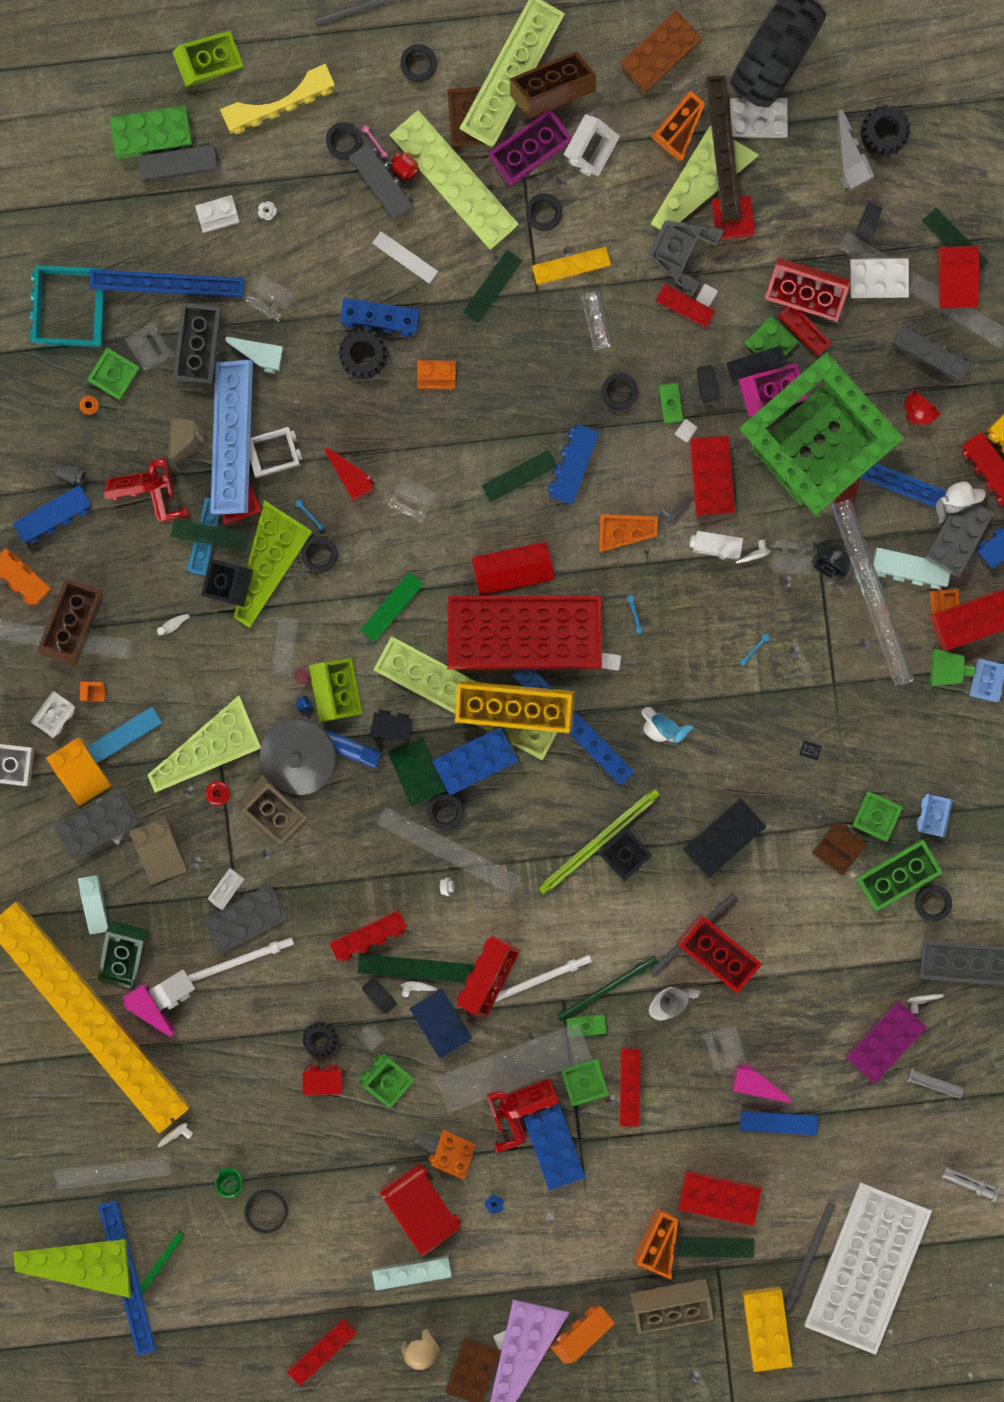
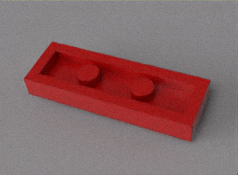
(685, 305)
(805, 330)

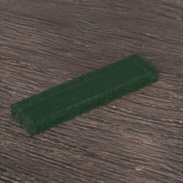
(948, 233)
(492, 286)
(519, 476)
(210, 535)
(715, 1247)

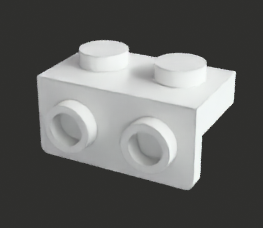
(53, 714)

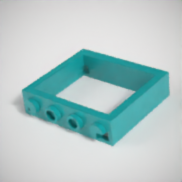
(35, 313)

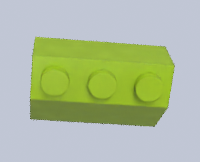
(335, 689)

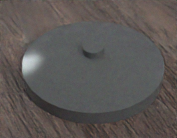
(298, 756)

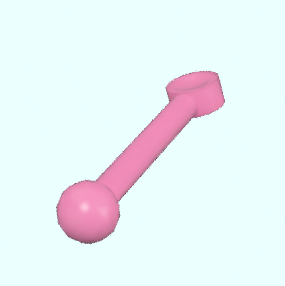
(365, 129)

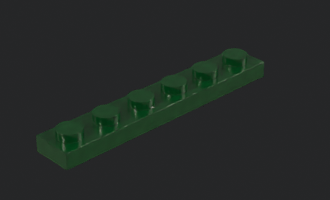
(414, 968)

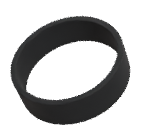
(258, 1229)

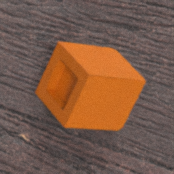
(92, 691)

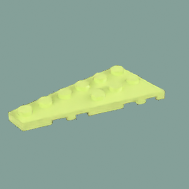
(698, 181)
(216, 743)

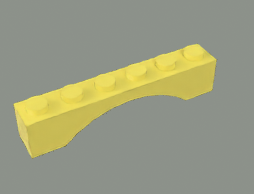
(241, 115)

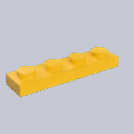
(571, 265)

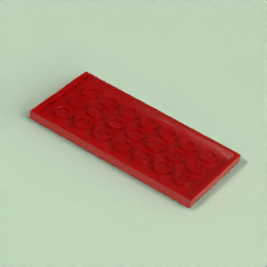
(524, 632)

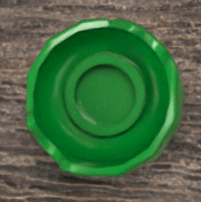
(229, 1183)

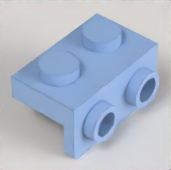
(987, 680)
(934, 815)

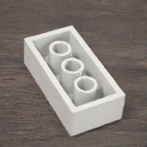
(16, 764)

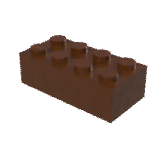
(552, 84)
(70, 622)

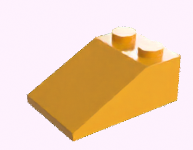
(79, 771)

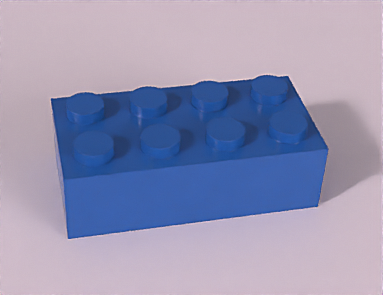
(475, 759)
(554, 1146)

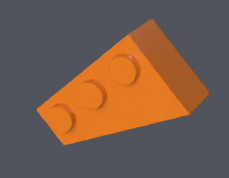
(677, 128)
(22, 578)
(657, 1244)
(582, 1335)

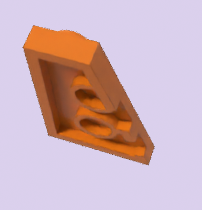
(625, 530)

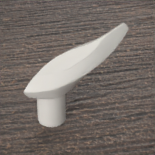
(763, 551)
(172, 624)
(417, 986)
(915, 1001)
(173, 1134)

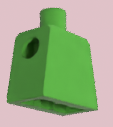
(948, 668)

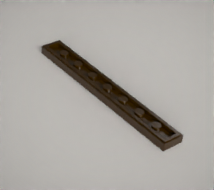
(723, 149)

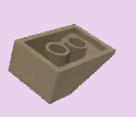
(271, 810)
(158, 850)

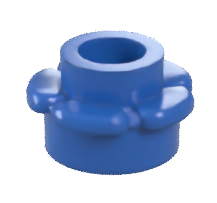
(303, 704)
(494, 1199)

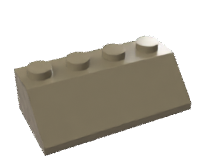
(184, 439)
(672, 1306)

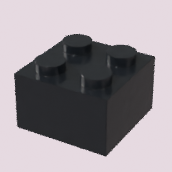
(227, 582)
(391, 726)
(625, 853)

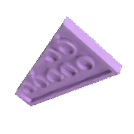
(524, 1345)

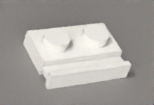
(217, 214)

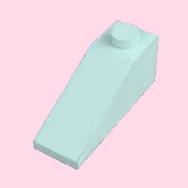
(264, 355)
(93, 904)

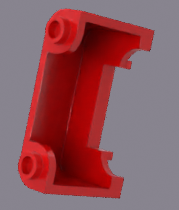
(420, 1209)

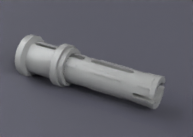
(979, 1186)

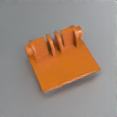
(453, 1155)

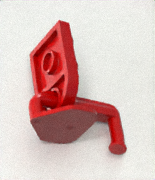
(144, 482)
(520, 1103)

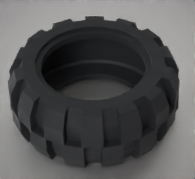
(777, 50)

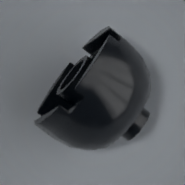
(832, 561)

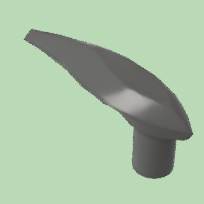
(676, 512)

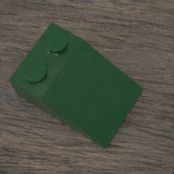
(417, 772)
(122, 954)

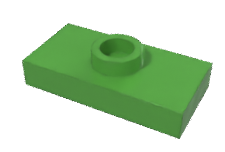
(670, 403)
(590, 1024)

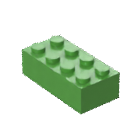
(150, 132)
(898, 875)

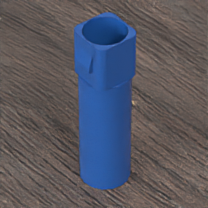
(354, 750)

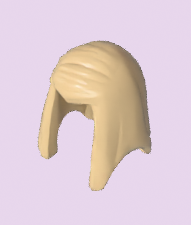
(421, 1353)

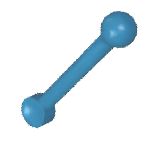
(299, 504)
(630, 599)
(765, 638)

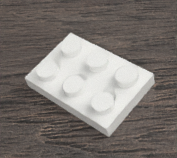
(758, 122)
(879, 278)

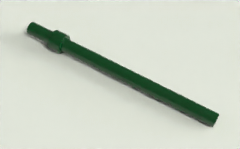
(639, 968)

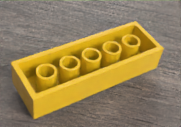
(515, 706)

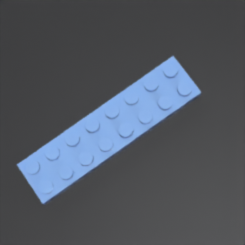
(231, 437)

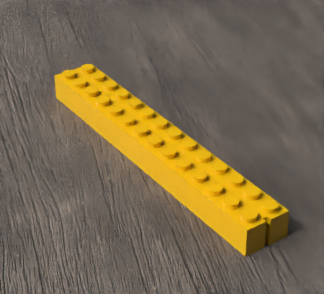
(90, 1018)

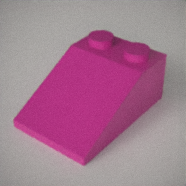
(763, 387)
(144, 1007)
(751, 1082)

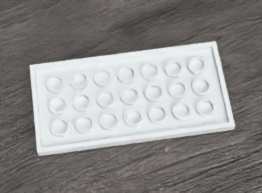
(867, 1268)

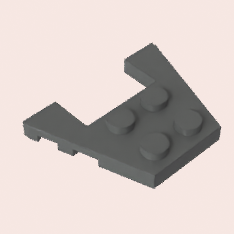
(675, 247)

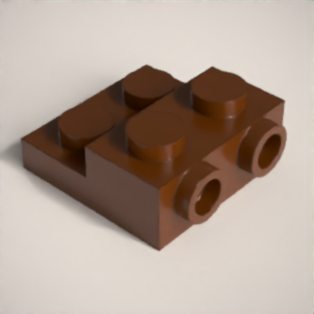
(839, 847)

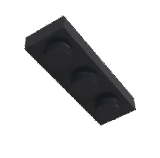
(756, 362)

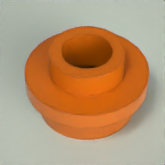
(89, 411)

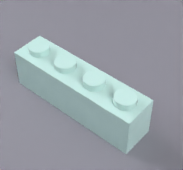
(909, 567)
(411, 1272)

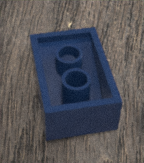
(441, 1023)

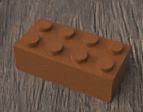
(661, 51)

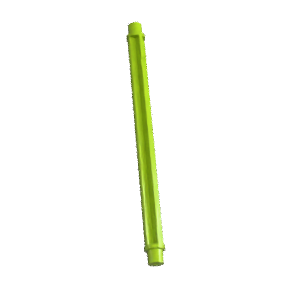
(599, 841)

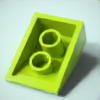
(207, 58)

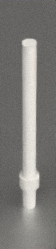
(273, 947)
(571, 965)

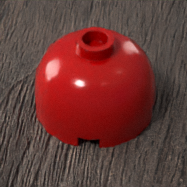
(919, 409)

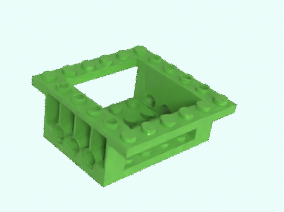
(843, 457)

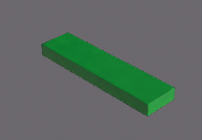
(391, 607)
(161, 1261)

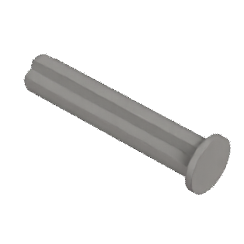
(934, 1084)

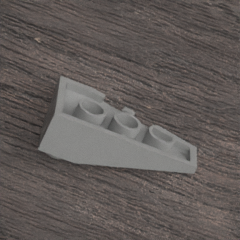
(854, 167)

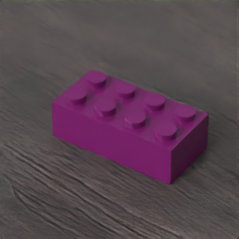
(530, 148)
(885, 1041)

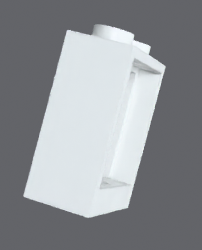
(582, 138)
(296, 454)
(709, 543)

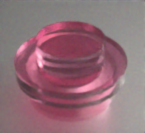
(302, 676)

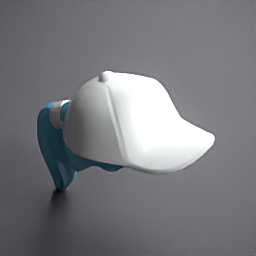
(662, 728)

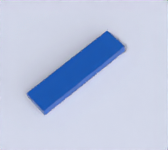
(778, 1122)

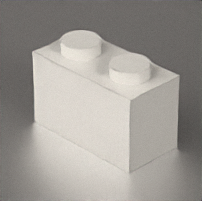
(171, 990)

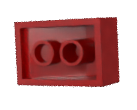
(958, 276)
(352, 477)

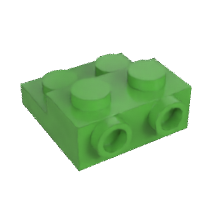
(385, 1080)

